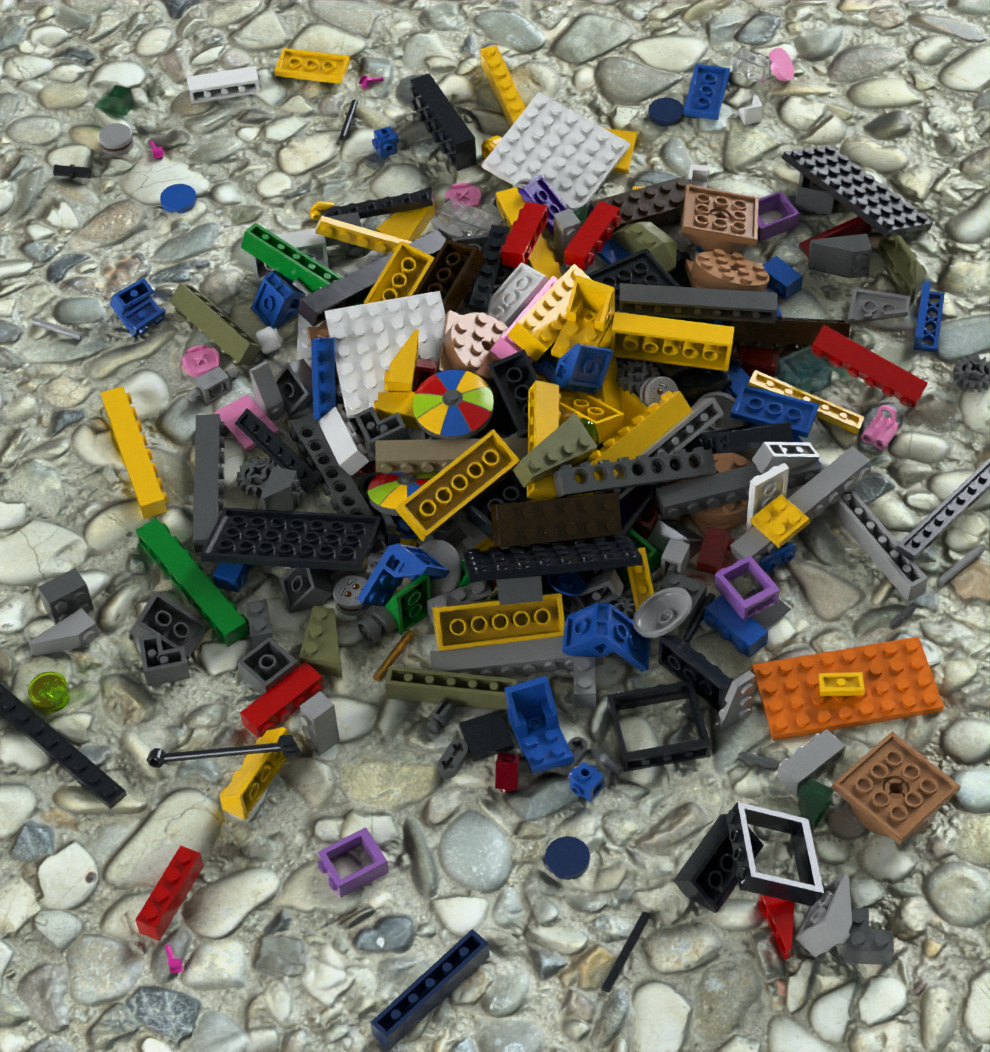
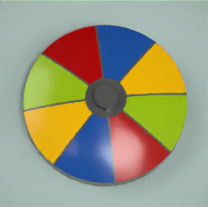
(453, 405)
(392, 488)

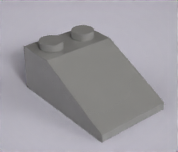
(827, 919)

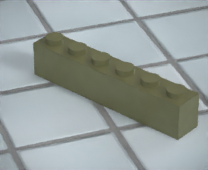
(215, 324)
(455, 688)

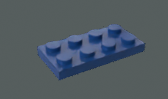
(706, 92)
(767, 407)

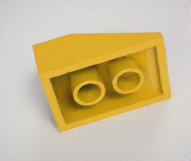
(402, 368)

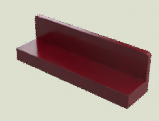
(852, 227)

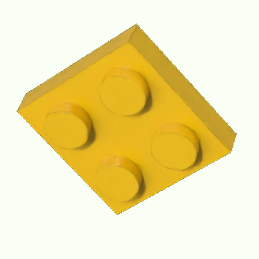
(780, 520)

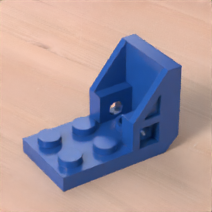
(276, 300)
(578, 369)
(396, 563)
(605, 630)
(536, 725)

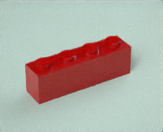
(524, 234)
(592, 235)
(282, 700)
(169, 893)

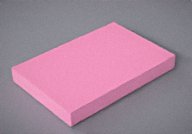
(233, 411)

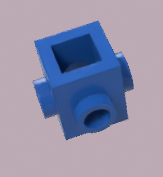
(385, 141)
(586, 781)

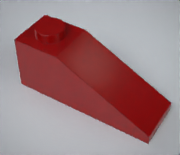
(780, 918)

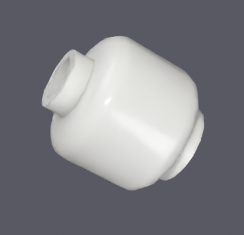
(268, 339)

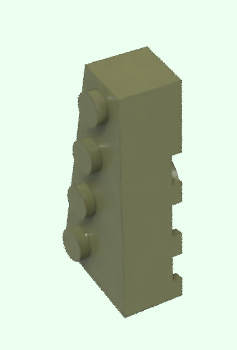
(564, 446)

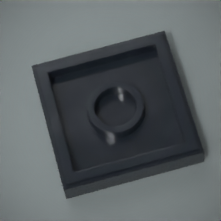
(486, 735)

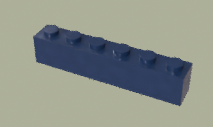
(430, 989)

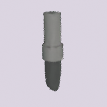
(606, 760)

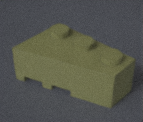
(321, 643)

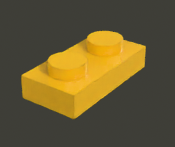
(841, 684)

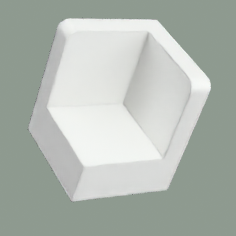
(753, 113)
(698, 175)

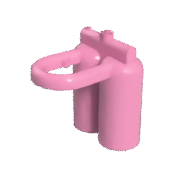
(881, 429)

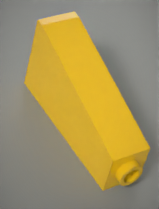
(407, 224)
(393, 402)

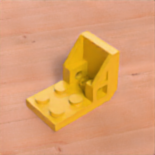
(588, 315)

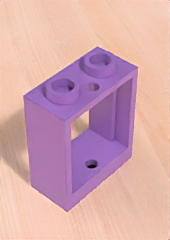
(789, 222)
(757, 602)
(363, 876)

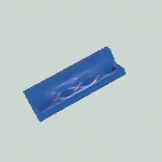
(922, 317)
(323, 375)

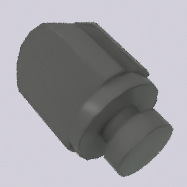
(441, 715)

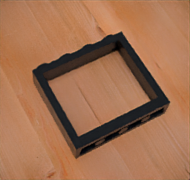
(742, 437)
(663, 754)
(810, 884)

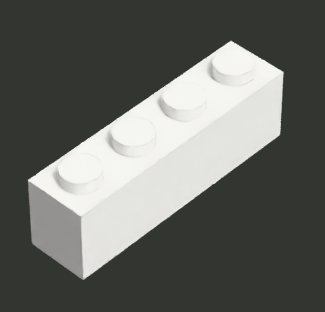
(223, 84)
(344, 441)

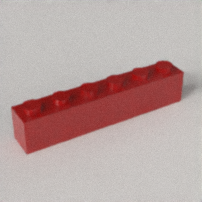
(868, 366)

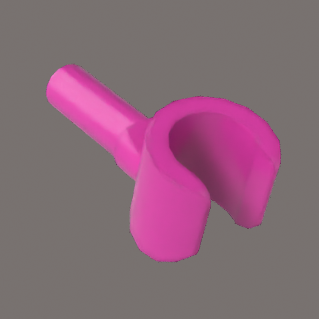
(365, 81)
(157, 151)
(174, 964)

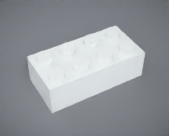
(305, 241)

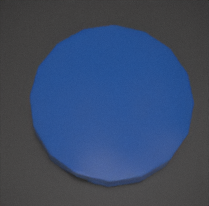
(178, 198)

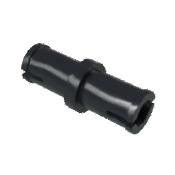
(72, 171)

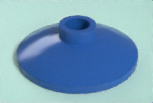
(566, 583)

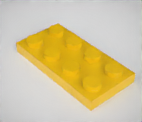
(312, 66)

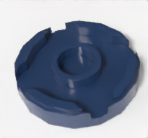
(665, 111)
(567, 857)

